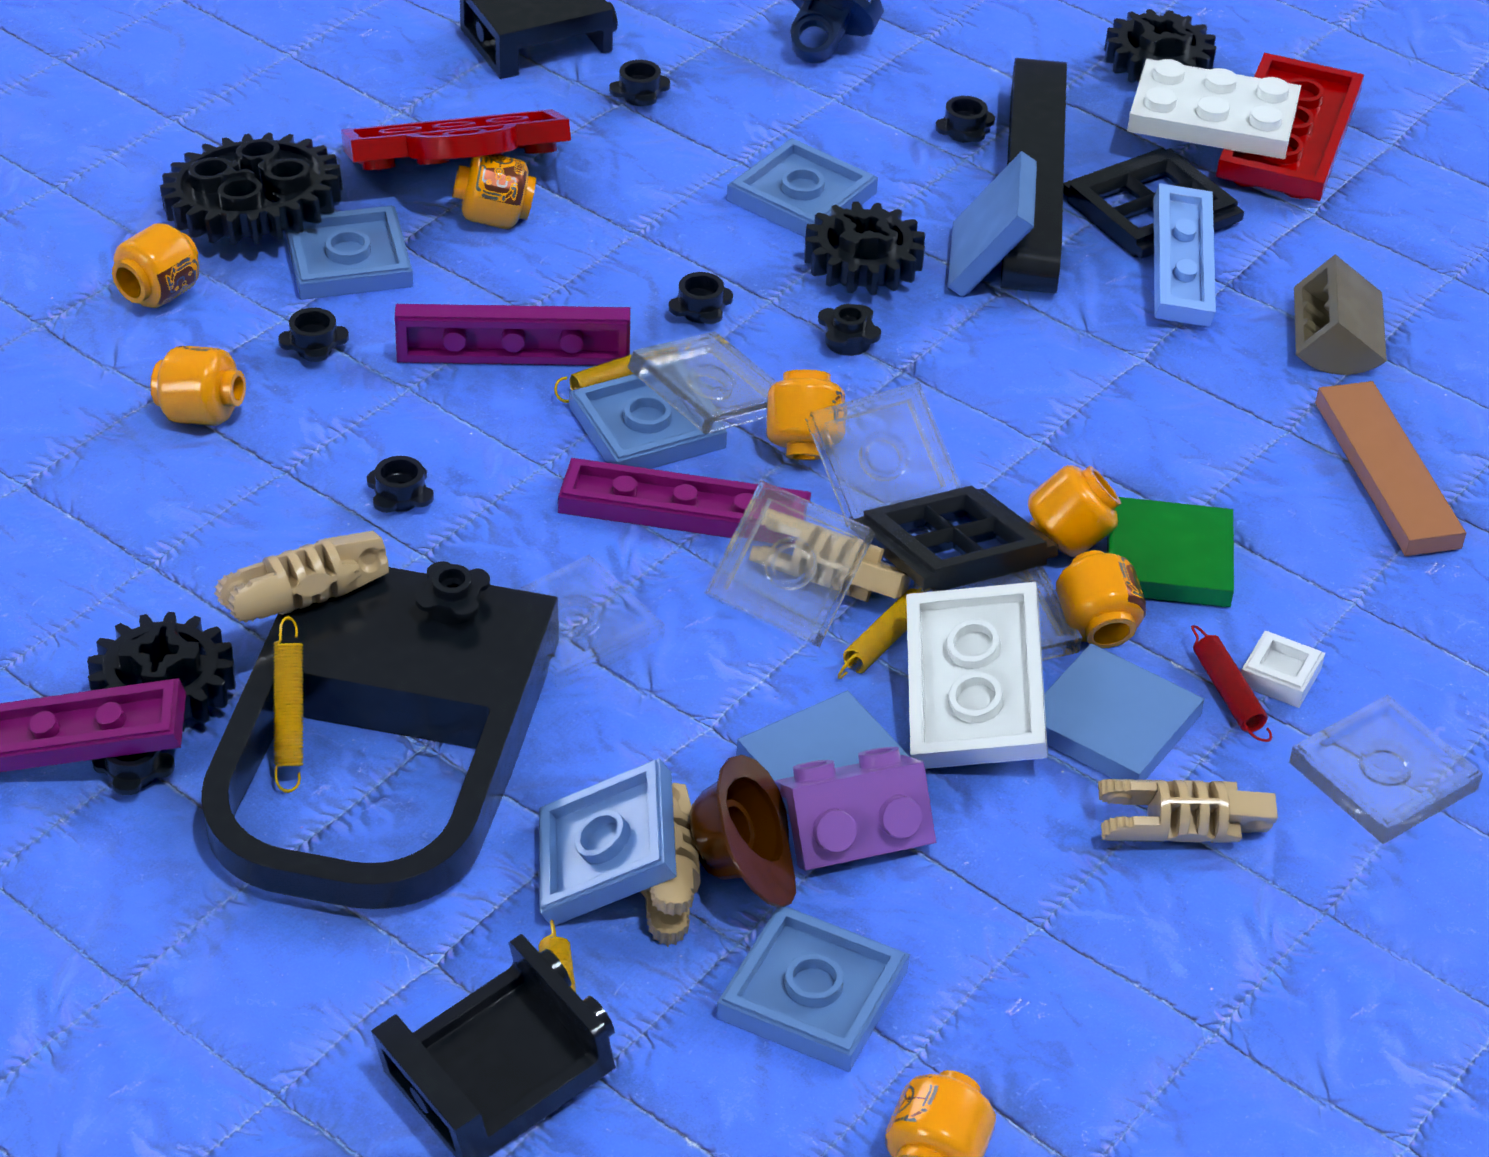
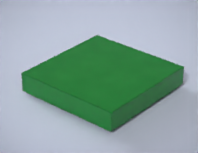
(1177, 550)

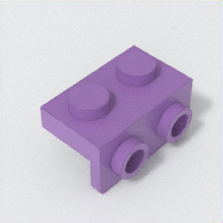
(857, 808)

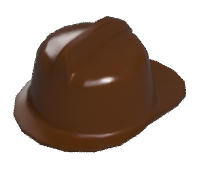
(745, 831)

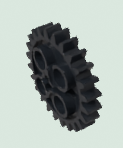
(251, 188)

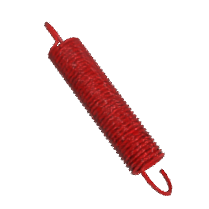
(1230, 683)

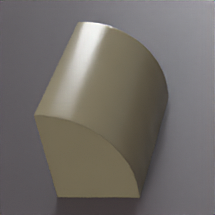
(1339, 320)

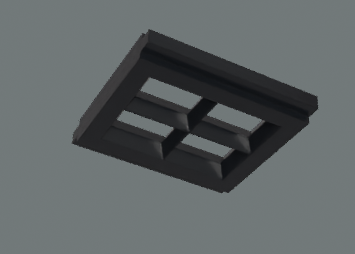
(1088, 191)
(915, 556)

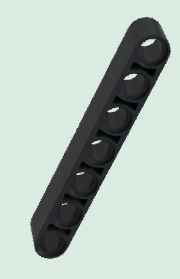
(1039, 132)

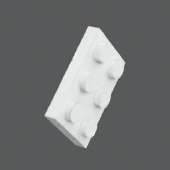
(1214, 108)
(976, 676)

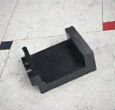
(504, 26)
(500, 1054)

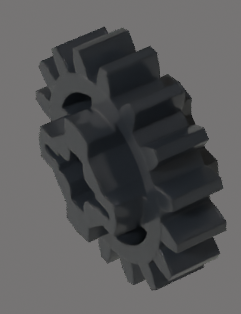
(1157, 39)
(864, 247)
(164, 653)

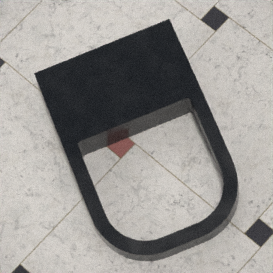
(395, 671)

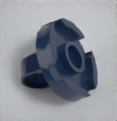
(836, 18)

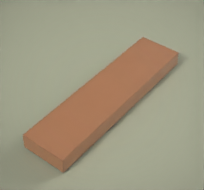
(1390, 469)

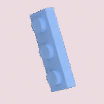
(1184, 255)

